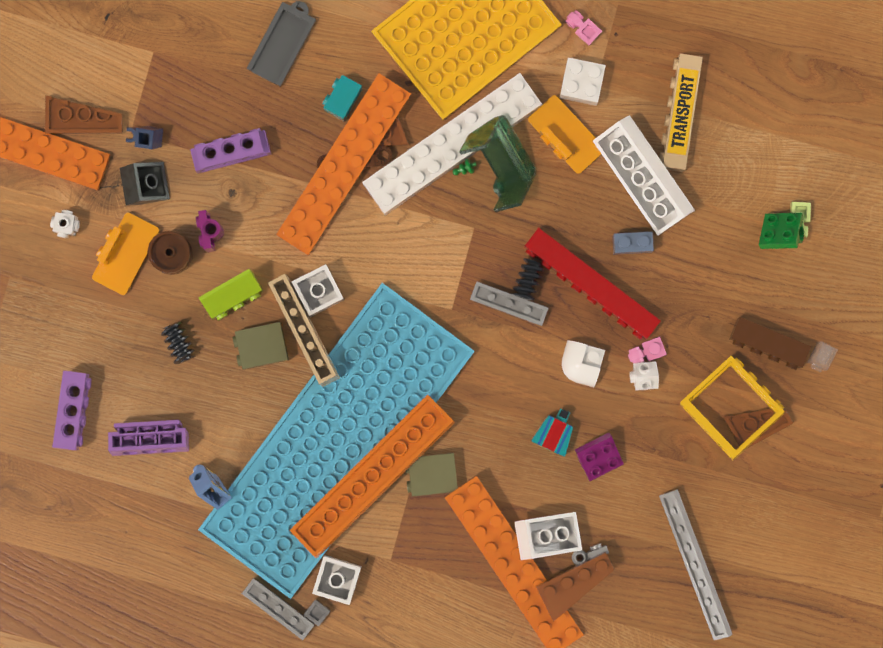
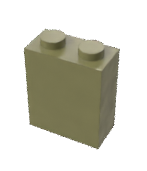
(260, 346)
(432, 475)

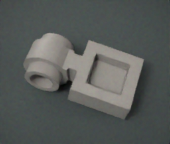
(595, 550)

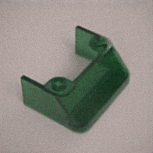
(507, 159)

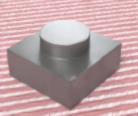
(317, 612)

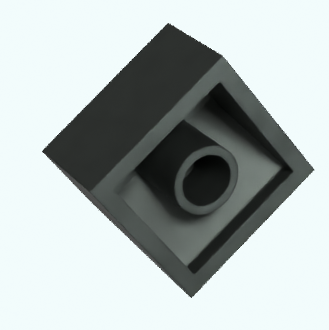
(144, 183)

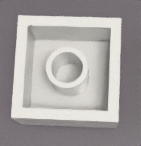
(582, 81)
(318, 290)
(336, 580)

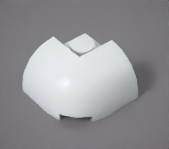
(582, 363)

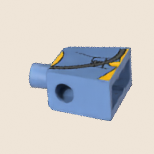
(202, 480)

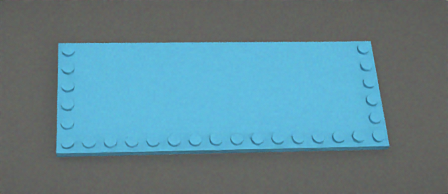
(385, 369)

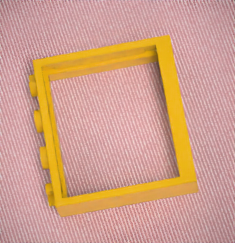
(751, 380)

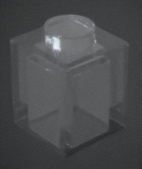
(822, 356)

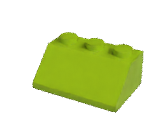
(231, 295)

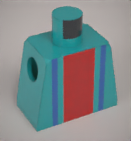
(554, 433)

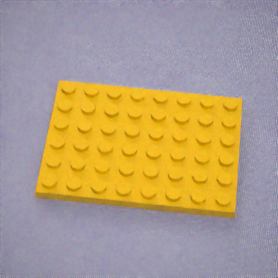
(462, 44)

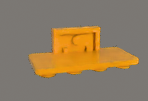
(565, 134)
(124, 253)

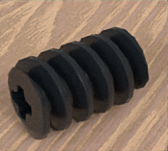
(528, 279)
(178, 343)

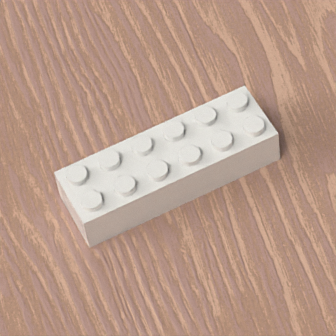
(643, 175)

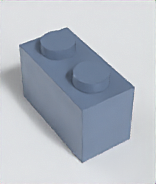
(632, 243)

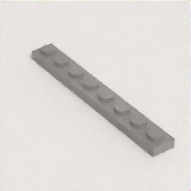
(695, 565)

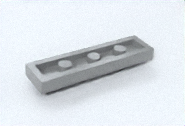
(509, 303)
(278, 608)

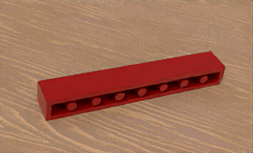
(592, 284)

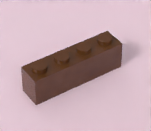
(770, 343)

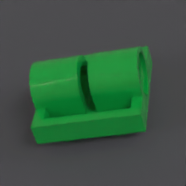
(782, 231)

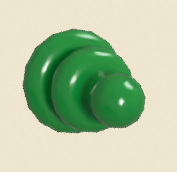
(463, 168)

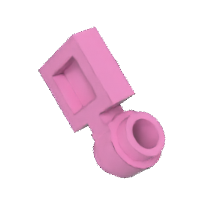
(587, 31)
(652, 350)

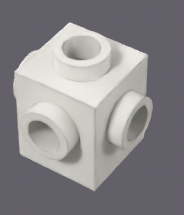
(70, 228)
(645, 376)

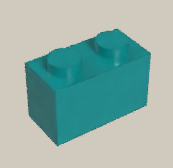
(342, 98)

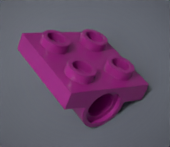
(204, 223)
(599, 457)

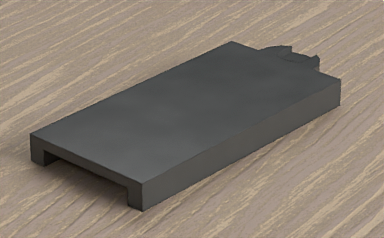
(282, 42)

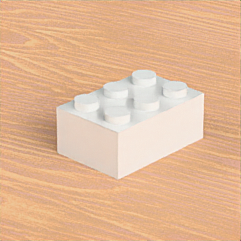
(548, 536)

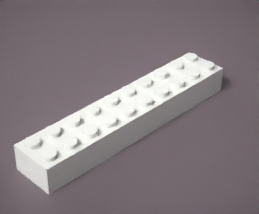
(441, 149)

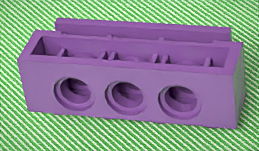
(240, 154)
(64, 418)
(148, 442)

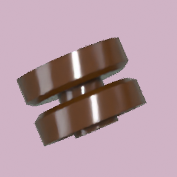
(178, 260)

